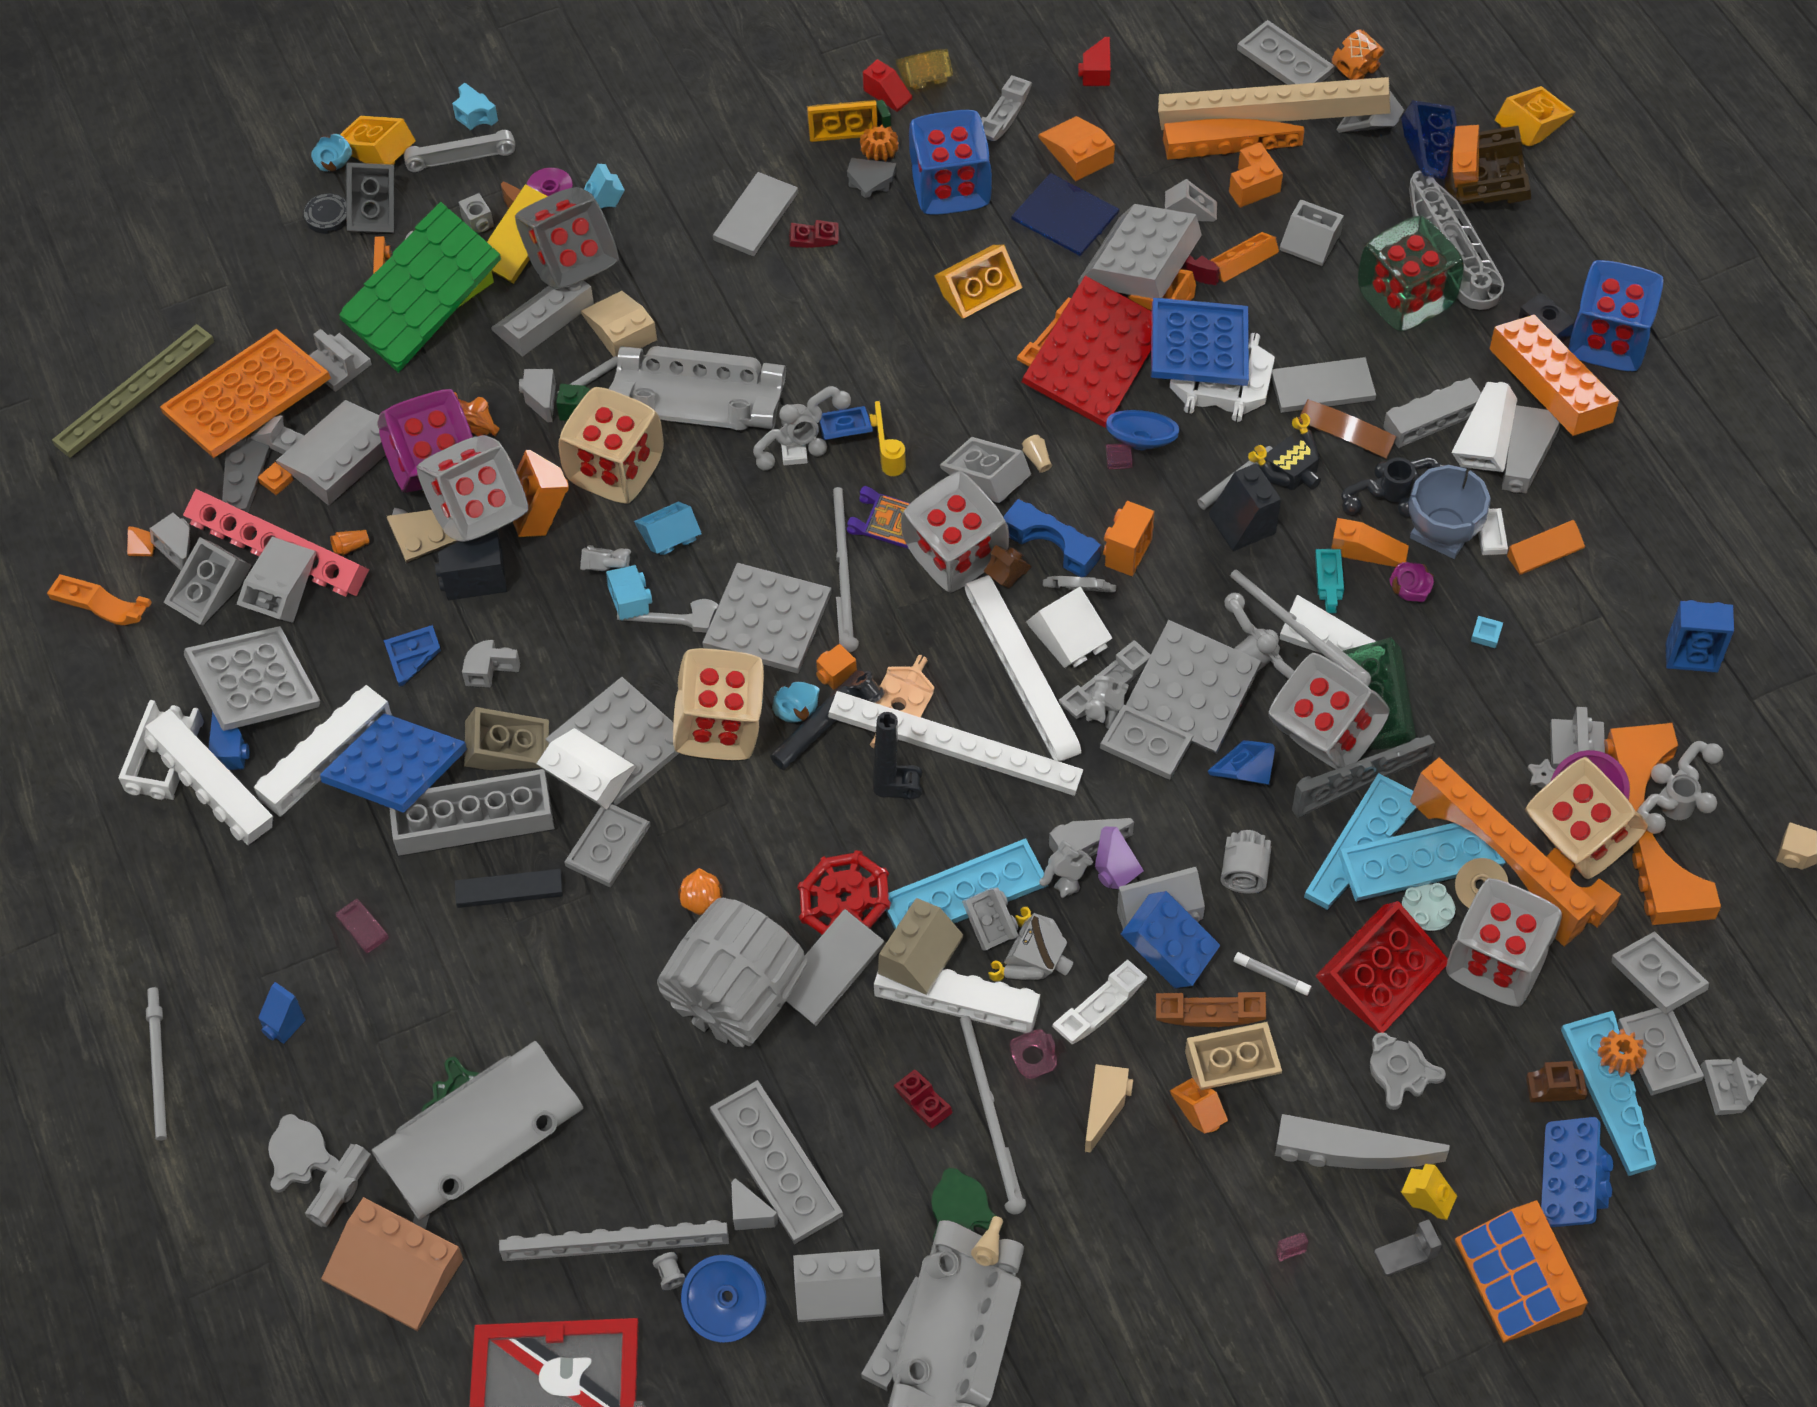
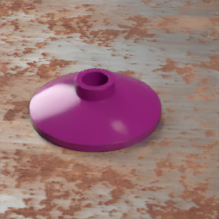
(550, 181)

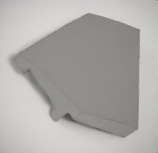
(1730, 1085)

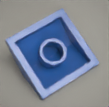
(844, 423)

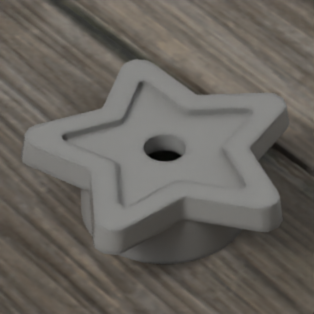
(1537, 770)

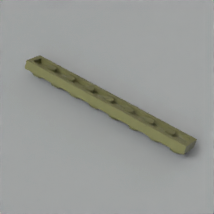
(133, 391)

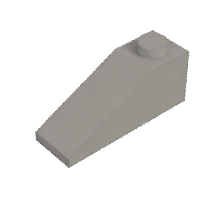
(1086, 834)

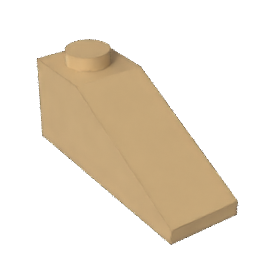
(1107, 1100)

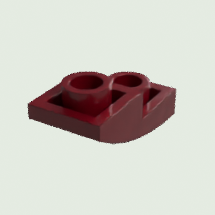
(809, 236)
(1203, 270)
(923, 1099)

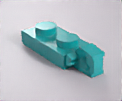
(1329, 577)

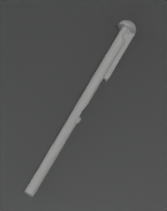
(844, 602)
(1327, 649)
(1016, 1203)

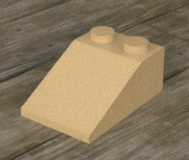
(620, 322)

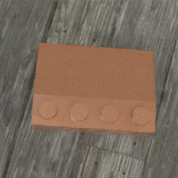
(391, 1264)

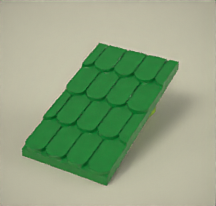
(420, 286)

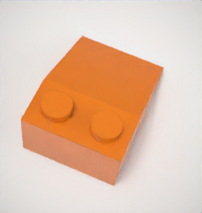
(1079, 147)

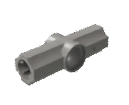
(338, 1185)

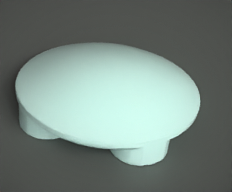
(1429, 906)

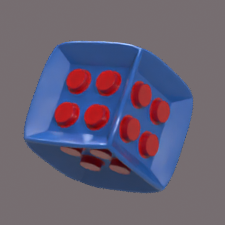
(950, 162)
(1616, 315)

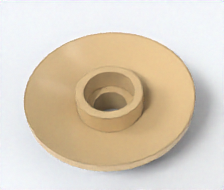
(1471, 872)

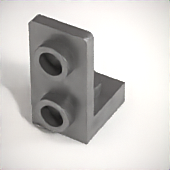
(1410, 1250)

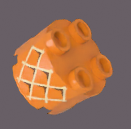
(1358, 55)

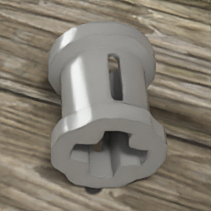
(669, 1271)

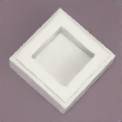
(794, 454)

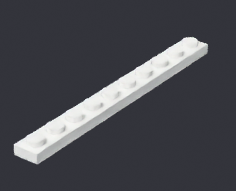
(960, 744)

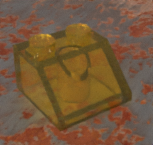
(925, 67)

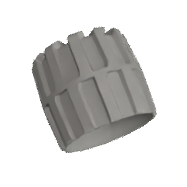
(732, 972)

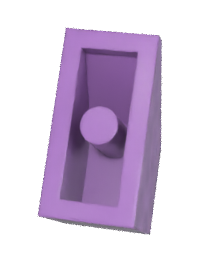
(1115, 859)

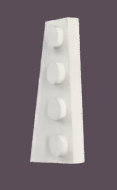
(1323, 626)

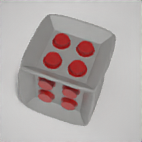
(472, 488)
(953, 530)
(1329, 711)
(1503, 942)

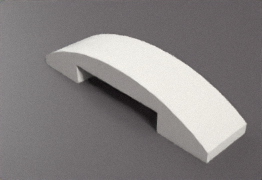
(1101, 1004)

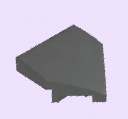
(870, 175)

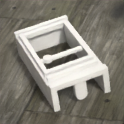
(154, 788)

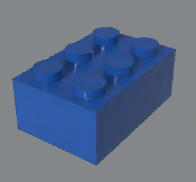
(1699, 636)
(1170, 939)

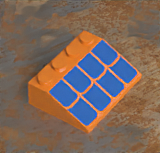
(1521, 1272)

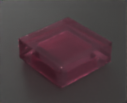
(1118, 456)
(1291, 1246)

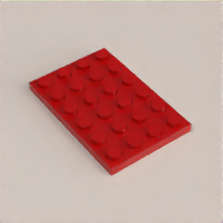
(1093, 352)

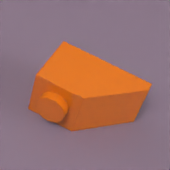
(1199, 1106)

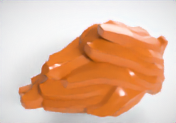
(478, 416)

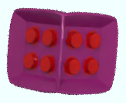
(419, 430)

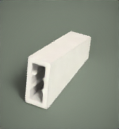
(1488, 430)

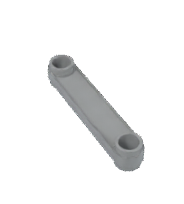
(422, 157)

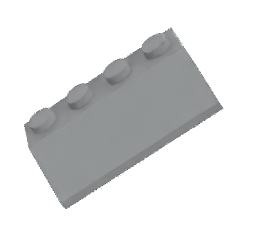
(543, 316)

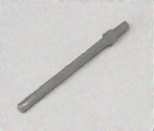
(154, 1016)

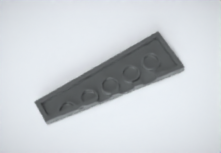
(1333, 785)

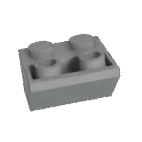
(1312, 232)

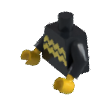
(1292, 460)

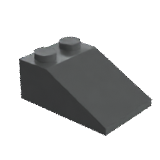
(370, 197)

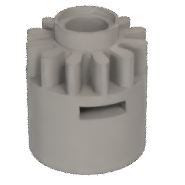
(1246, 862)

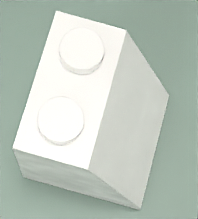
(1070, 628)

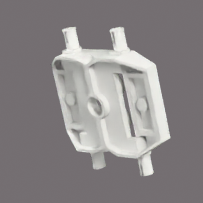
(1227, 395)

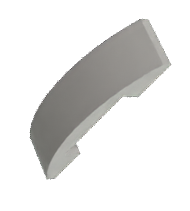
(1006, 108)
(1124, 669)

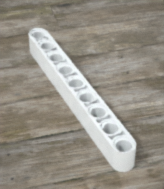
(1023, 669)

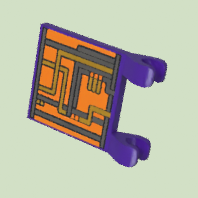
(884, 519)

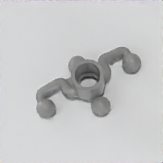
(795, 414)
(1260, 643)
(1682, 790)

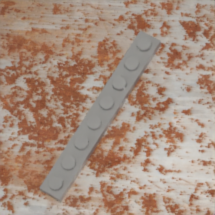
(603, 1241)

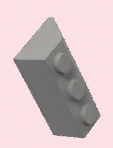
(1181, 885)
(838, 1285)

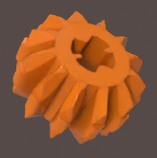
(879, 143)
(1611, 1054)

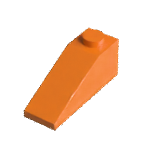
(1466, 154)
(1367, 544)

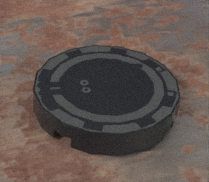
(325, 213)

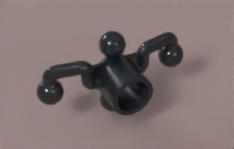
(1393, 483)

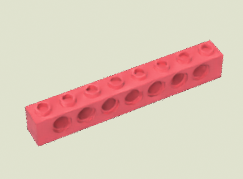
(203, 506)

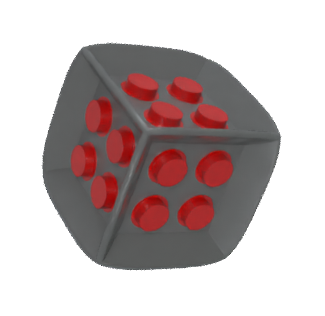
(567, 237)

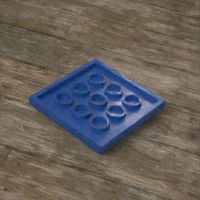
(1199, 341)
(393, 762)

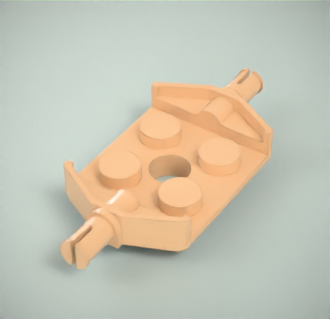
(908, 687)

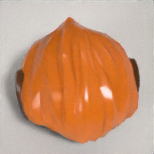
(699, 891)

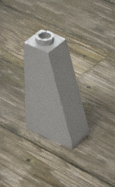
(1529, 442)

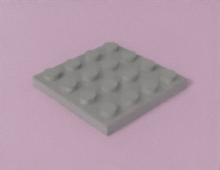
(768, 617)
(251, 678)
(1194, 684)
(630, 728)

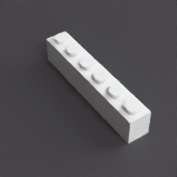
(303, 766)
(208, 777)
(969, 996)

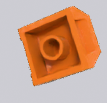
(1181, 288)

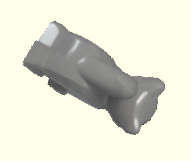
(603, 559)
(1105, 696)
(1069, 866)

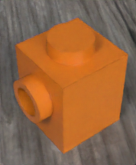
(835, 666)

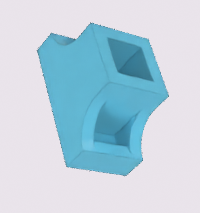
(474, 108)
(604, 187)

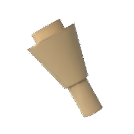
(987, 1248)

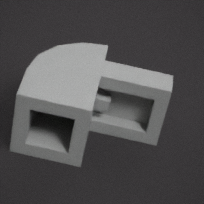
(484, 659)

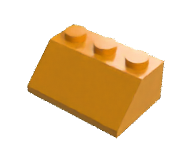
(841, 120)
(979, 280)

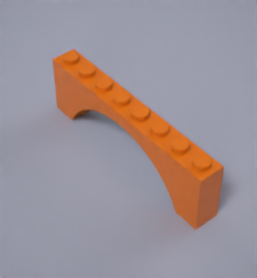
(1447, 796)
(1669, 890)

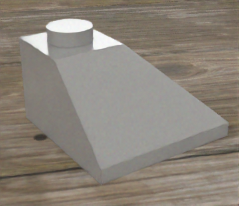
(1373, 122)

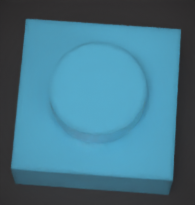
(1486, 632)

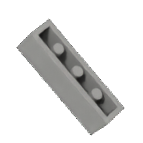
(1432, 412)

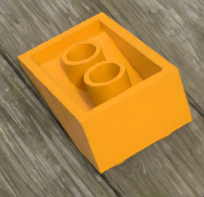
(1535, 113)
(378, 139)

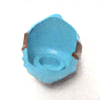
(331, 152)
(796, 701)

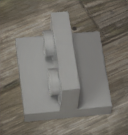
(339, 358)
(1575, 736)

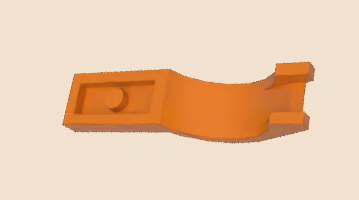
(98, 600)

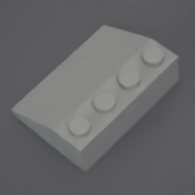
(335, 451)

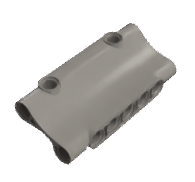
(700, 394)
(476, 1129)
(956, 1323)

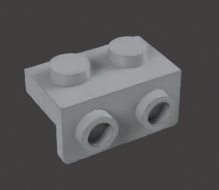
(991, 918)

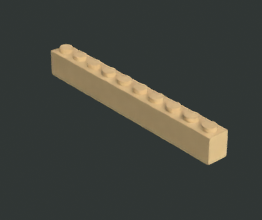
(1280, 102)

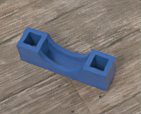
(1028, 523)

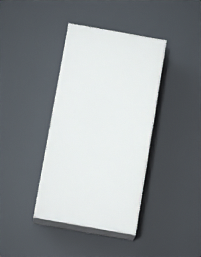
(1493, 535)

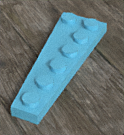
(1377, 817)
(1611, 1094)

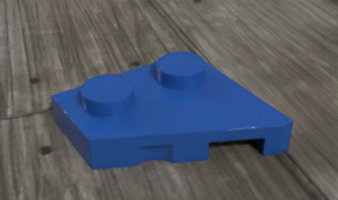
(411, 652)

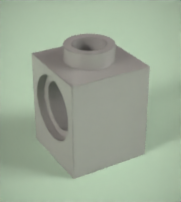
(476, 213)

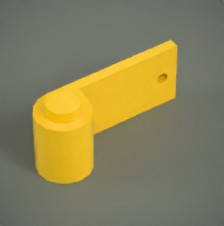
(891, 451)

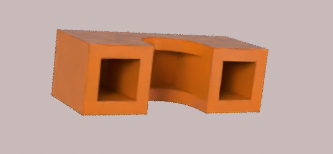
(1599, 892)

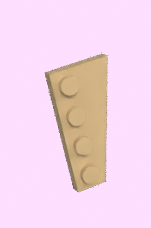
(418, 534)

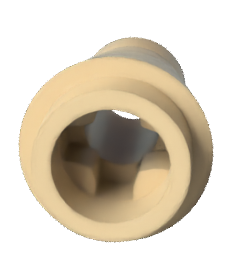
(1036, 451)

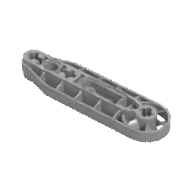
(1478, 275)

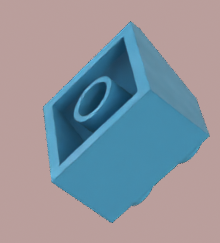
(668, 527)

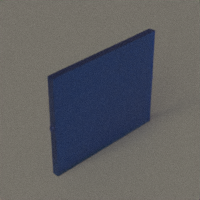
(1065, 214)

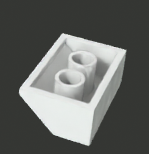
(586, 767)

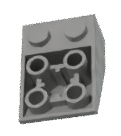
(277, 580)

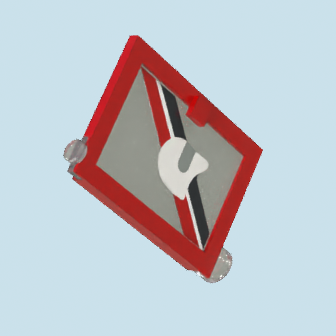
(556, 1364)

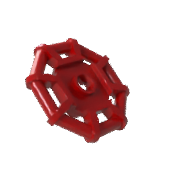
(844, 881)

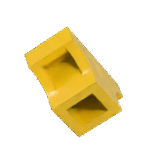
(1429, 1191)

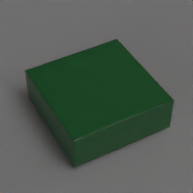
(883, 114)

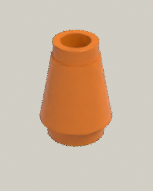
(348, 541)

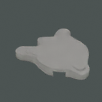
(1073, 583)
(1401, 1068)
(297, 1151)

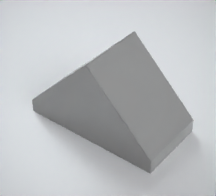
(750, 1210)

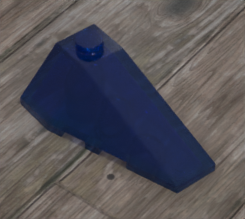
(1430, 135)

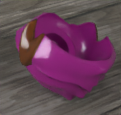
(1412, 581)

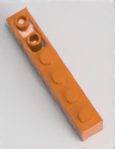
(1227, 136)

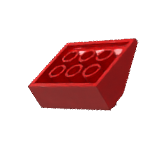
(1383, 967)

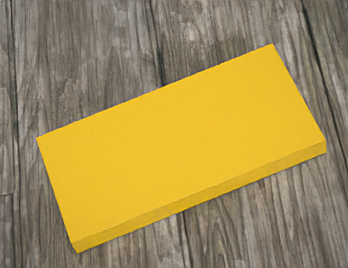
(507, 238)

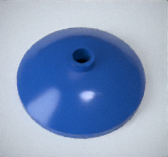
(1142, 429)
(706, 1304)

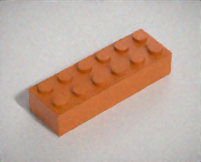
(1554, 375)

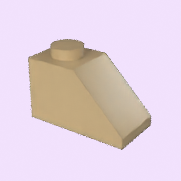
(1798, 847)

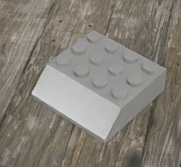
(1144, 251)

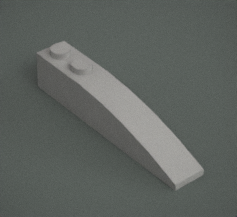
(1352, 1147)

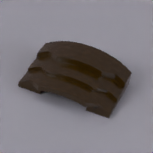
(1500, 170)

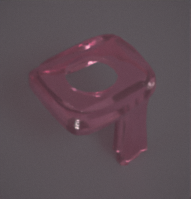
(1038, 1039)

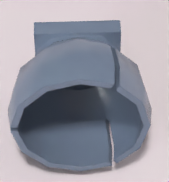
(1444, 511)

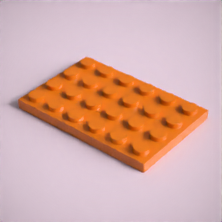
(245, 393)

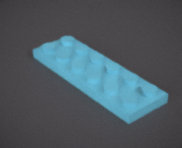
(1411, 860)
(1008, 868)

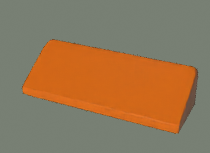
(1245, 255)
(1546, 547)

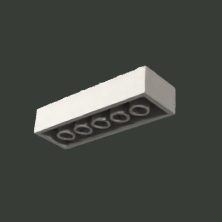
(474, 812)

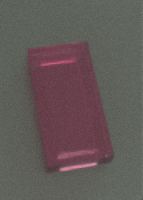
(362, 925)

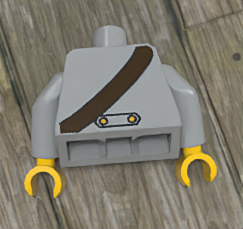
(1034, 951)

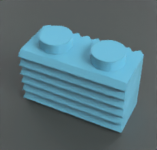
(629, 592)

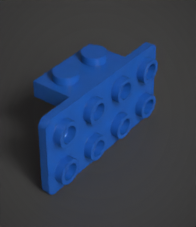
(1574, 1172)

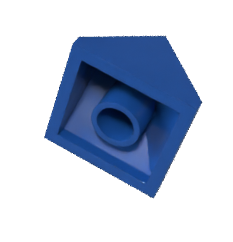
(1246, 762)

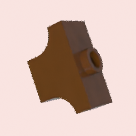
(1006, 566)
(1556, 1083)

